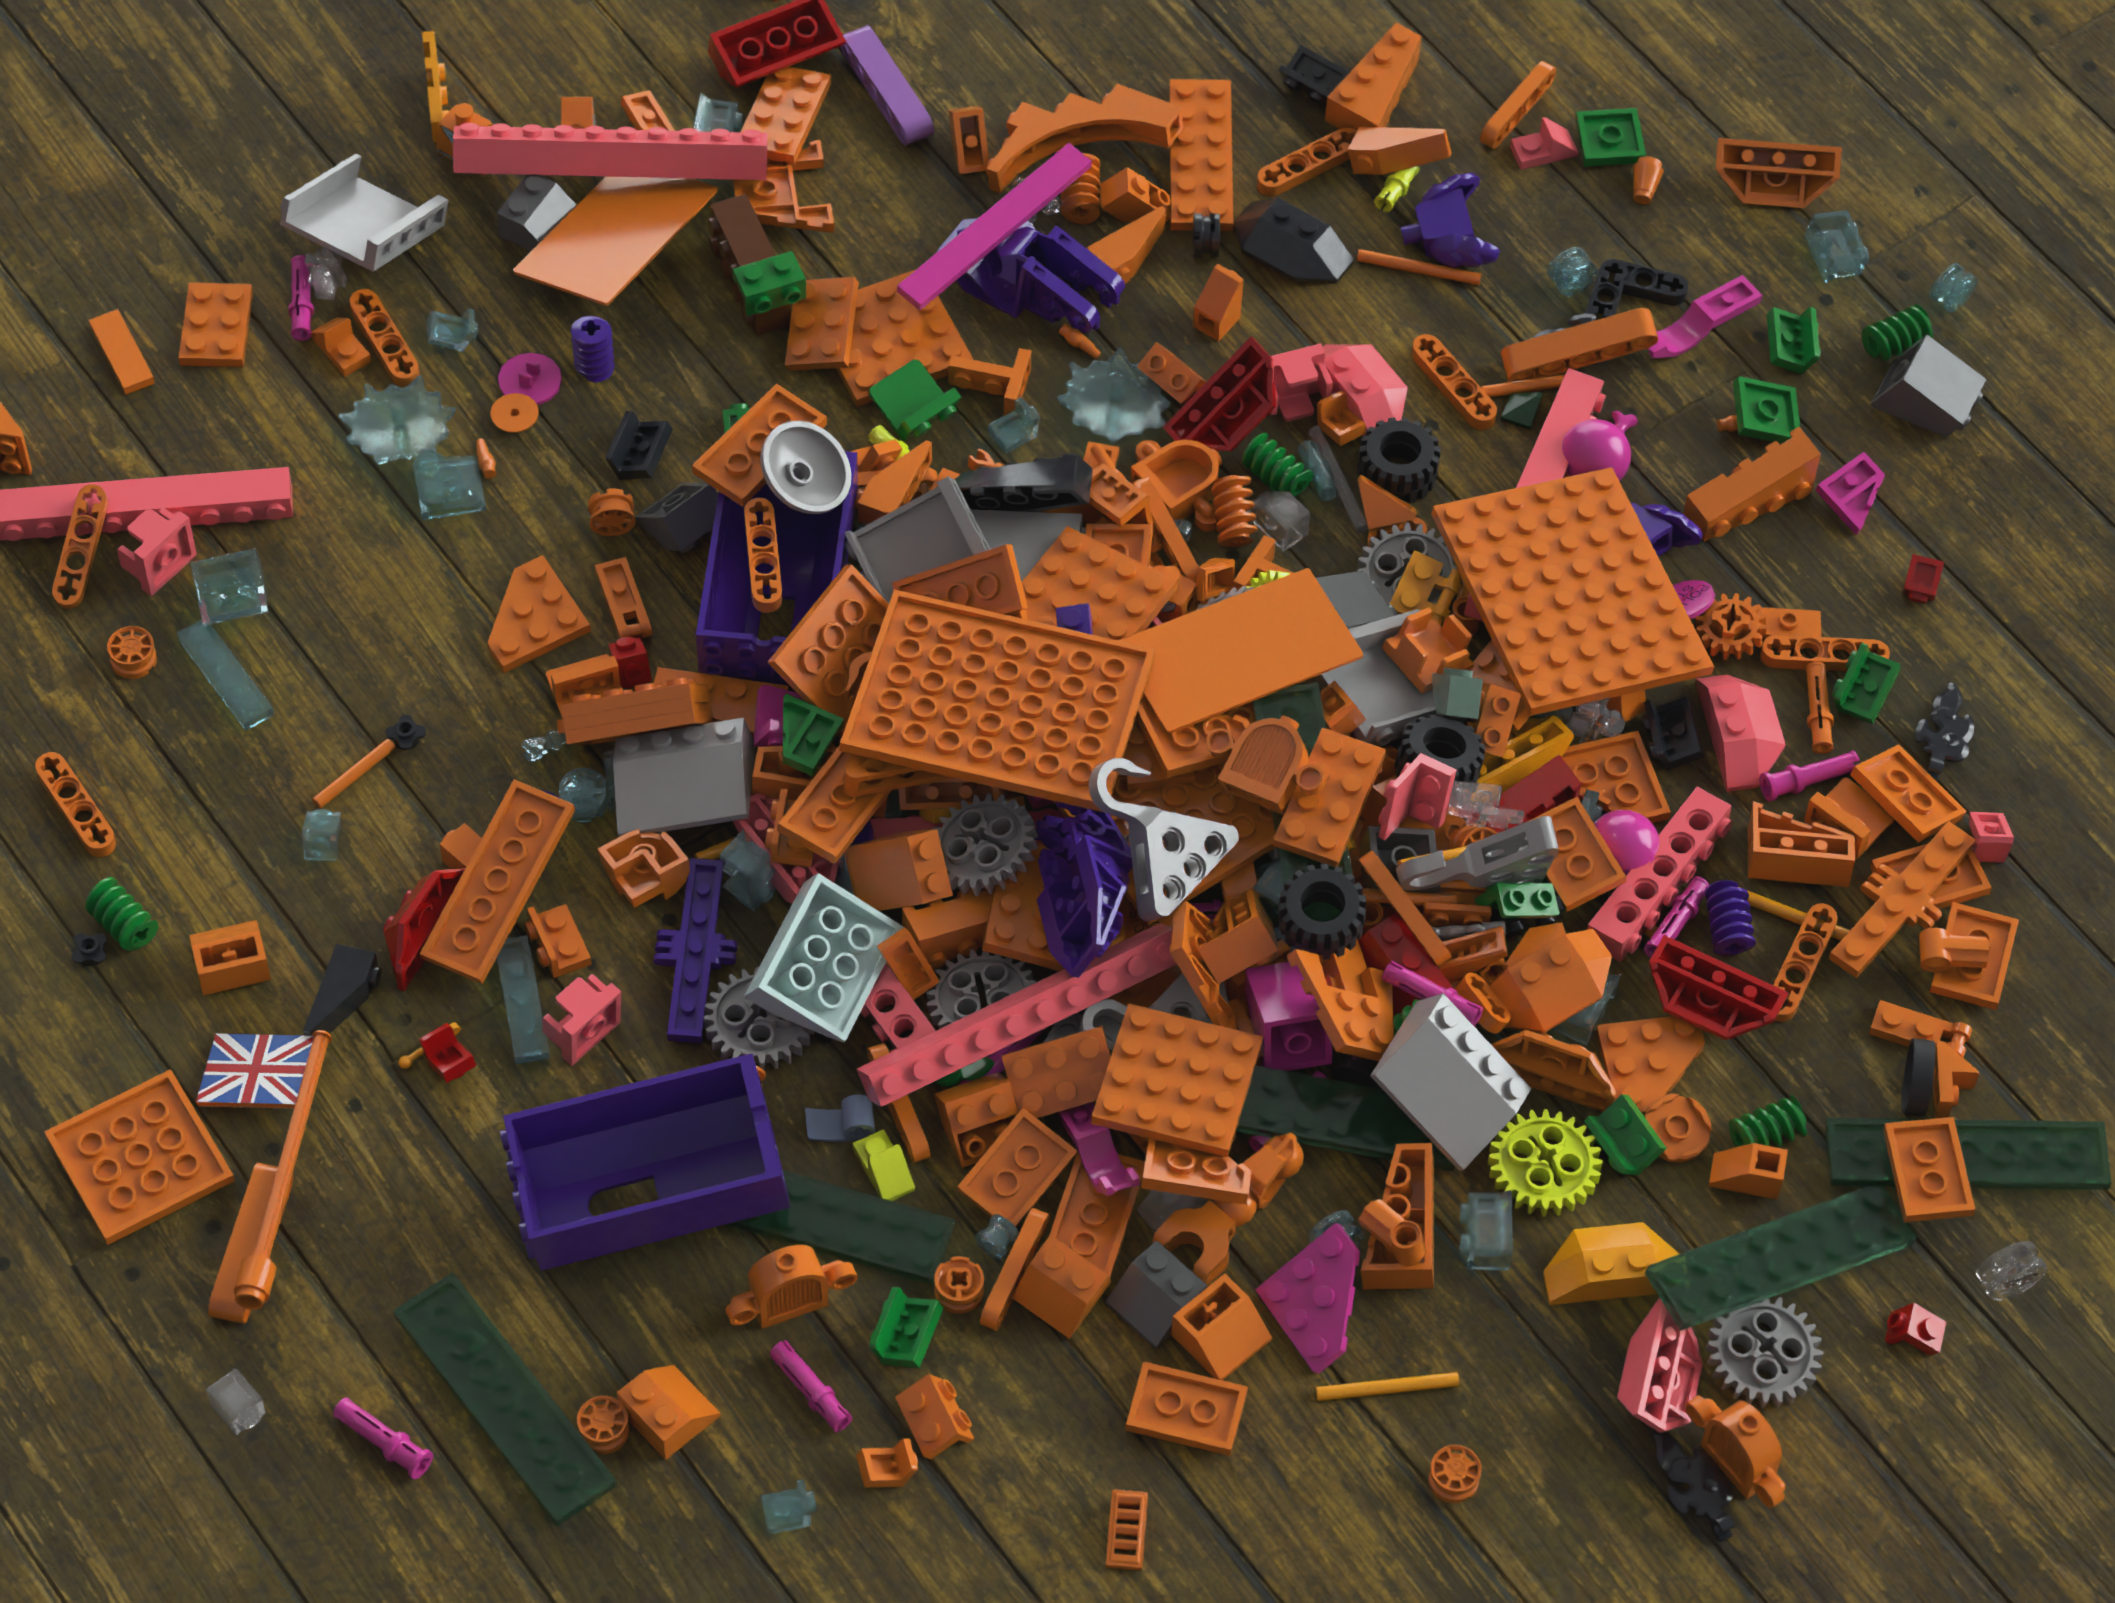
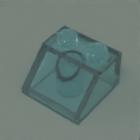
(230, 586)

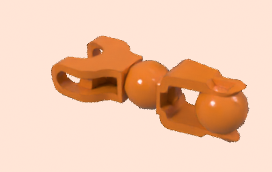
(1216, 1222)

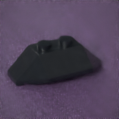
(1291, 242)

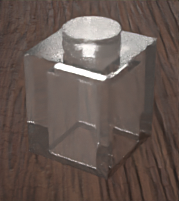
(236, 1401)

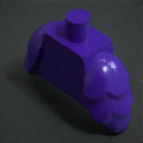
(1446, 225)
(1667, 527)

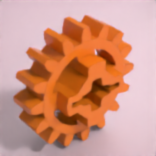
(1746, 631)

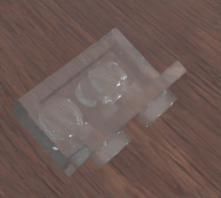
(1481, 804)

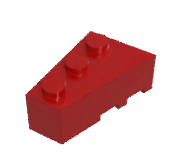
(1541, 791)

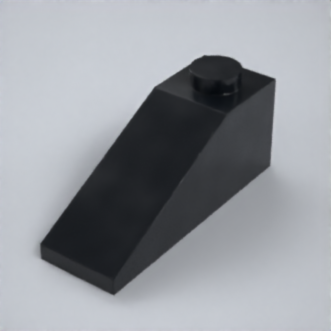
(343, 988)

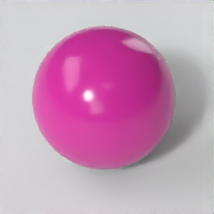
(1596, 446)
(1629, 838)

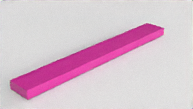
(993, 226)

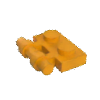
(1417, 583)

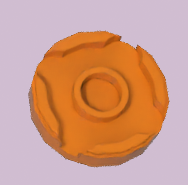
(1680, 1126)

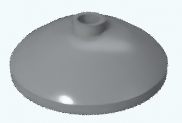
(814, 458)

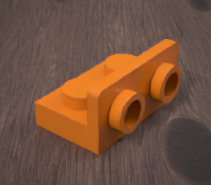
(1171, 373)
(783, 848)
(558, 940)

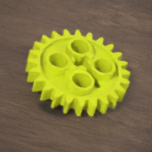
(1571, 1151)

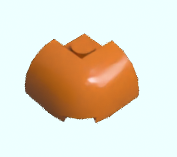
(645, 865)

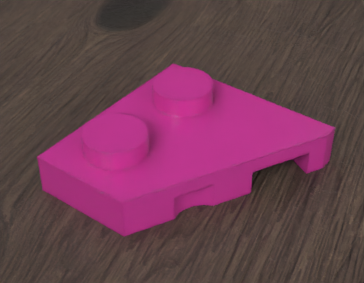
(1852, 490)

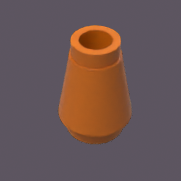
(1646, 178)

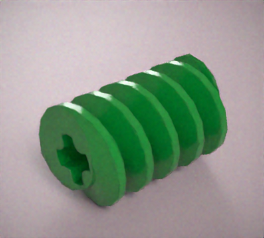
(1896, 332)
(1273, 468)
(120, 915)
(1769, 1124)

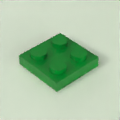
(1610, 137)
(1765, 409)

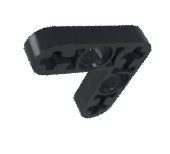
(1625, 284)

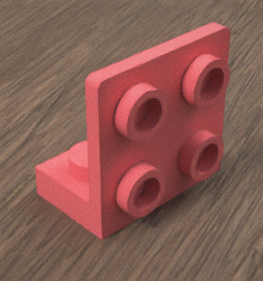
(1420, 792)

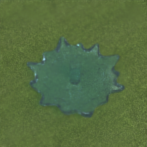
(1114, 398)
(398, 421)

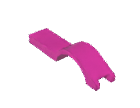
(1705, 315)
(1096, 1151)

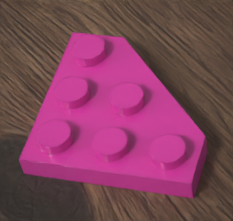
(1316, 1296)

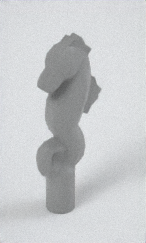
(1456, 931)

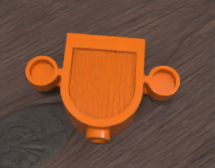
(1182, 476)
(1266, 763)
(788, 1286)
(1741, 1447)

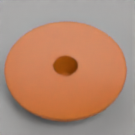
(514, 412)

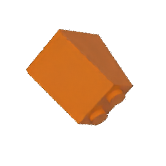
(899, 869)

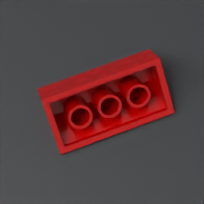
(774, 41)
(1395, 942)

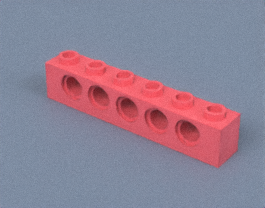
(1679, 835)
(902, 1017)

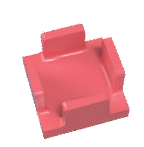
(1296, 377)
(165, 548)
(591, 1015)

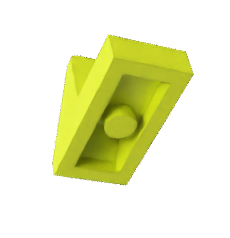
(884, 1165)

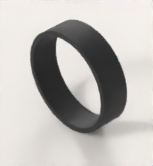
(1918, 1077)

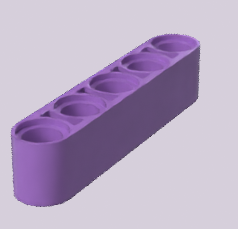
(887, 86)

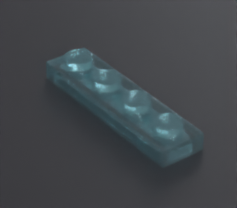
(225, 674)
(522, 1001)

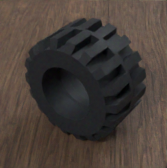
(1403, 441)
(1444, 741)
(1326, 887)

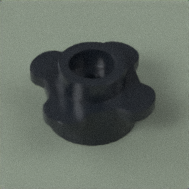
(406, 740)
(89, 957)

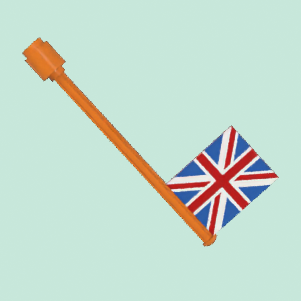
(265, 1074)

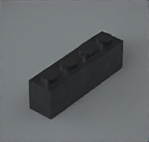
(1028, 485)

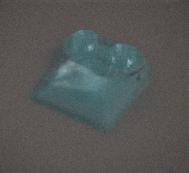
(448, 485)

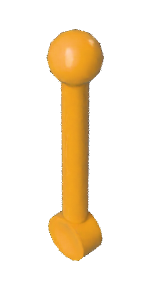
(406, 1061)

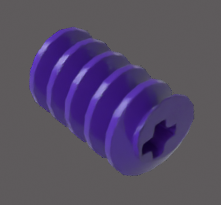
(593, 348)
(1729, 918)

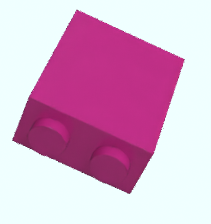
(1285, 1018)

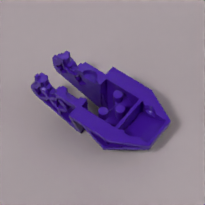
(1014, 280)
(1082, 884)

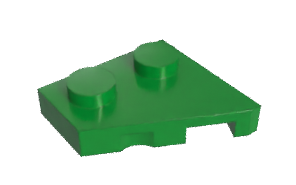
(807, 734)

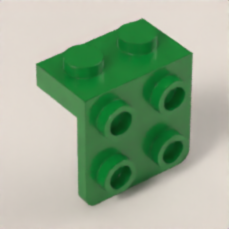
(913, 400)

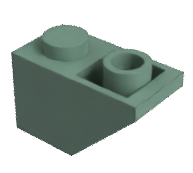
(1457, 693)

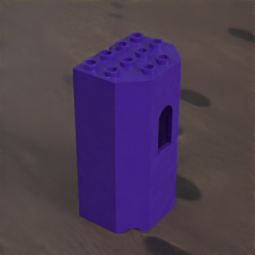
(809, 560)
(691, 1131)

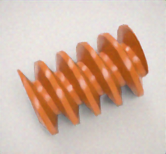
(1081, 198)
(1232, 510)

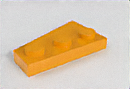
(435, 74)

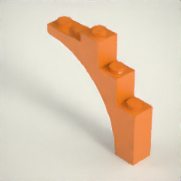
(1077, 120)

